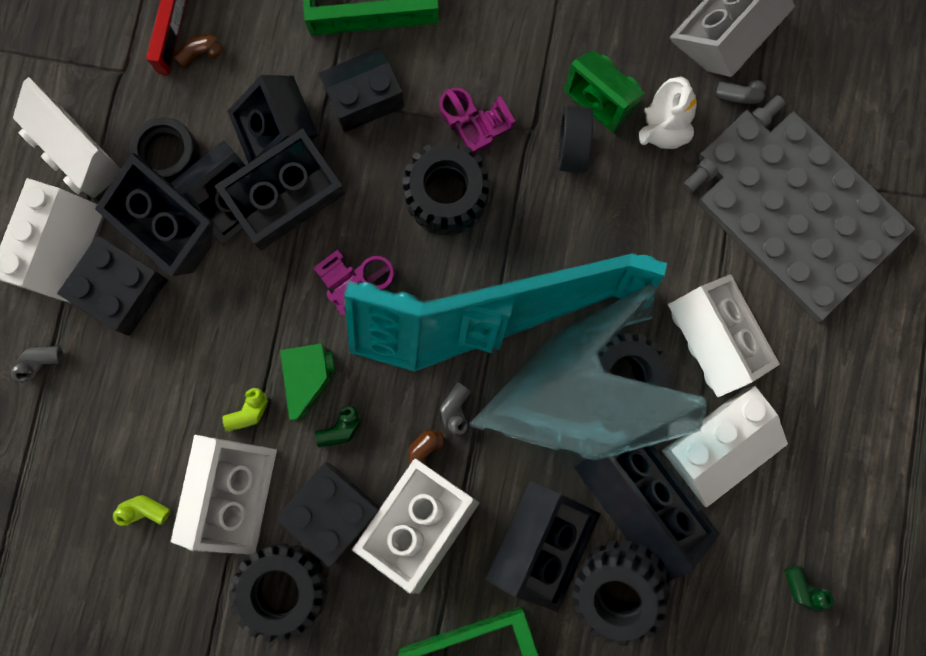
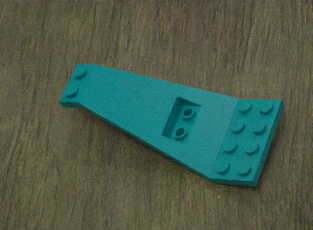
(421, 334)

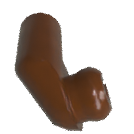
(196, 46)
(425, 445)

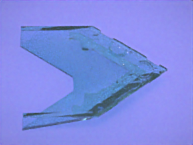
(573, 405)

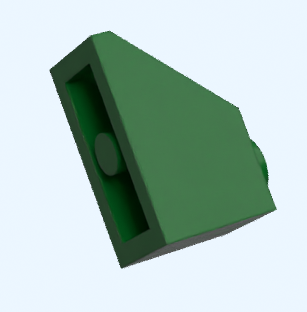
(305, 377)

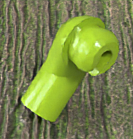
(251, 411)
(138, 508)

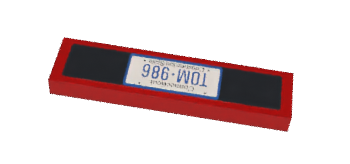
(165, 34)

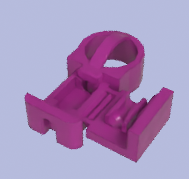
(478, 126)
(338, 276)

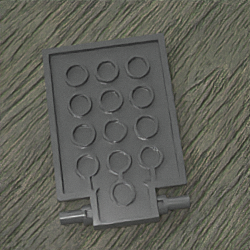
(797, 207)

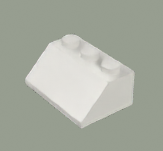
(63, 141)
(46, 238)
(723, 335)
(729, 446)
(223, 496)
(415, 527)

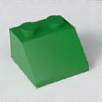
(599, 85)

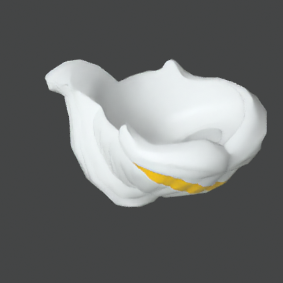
(670, 115)

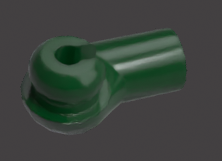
(343, 430)
(806, 594)

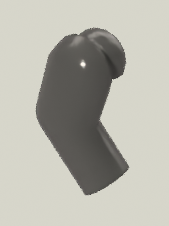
(742, 94)
(33, 360)
(452, 411)

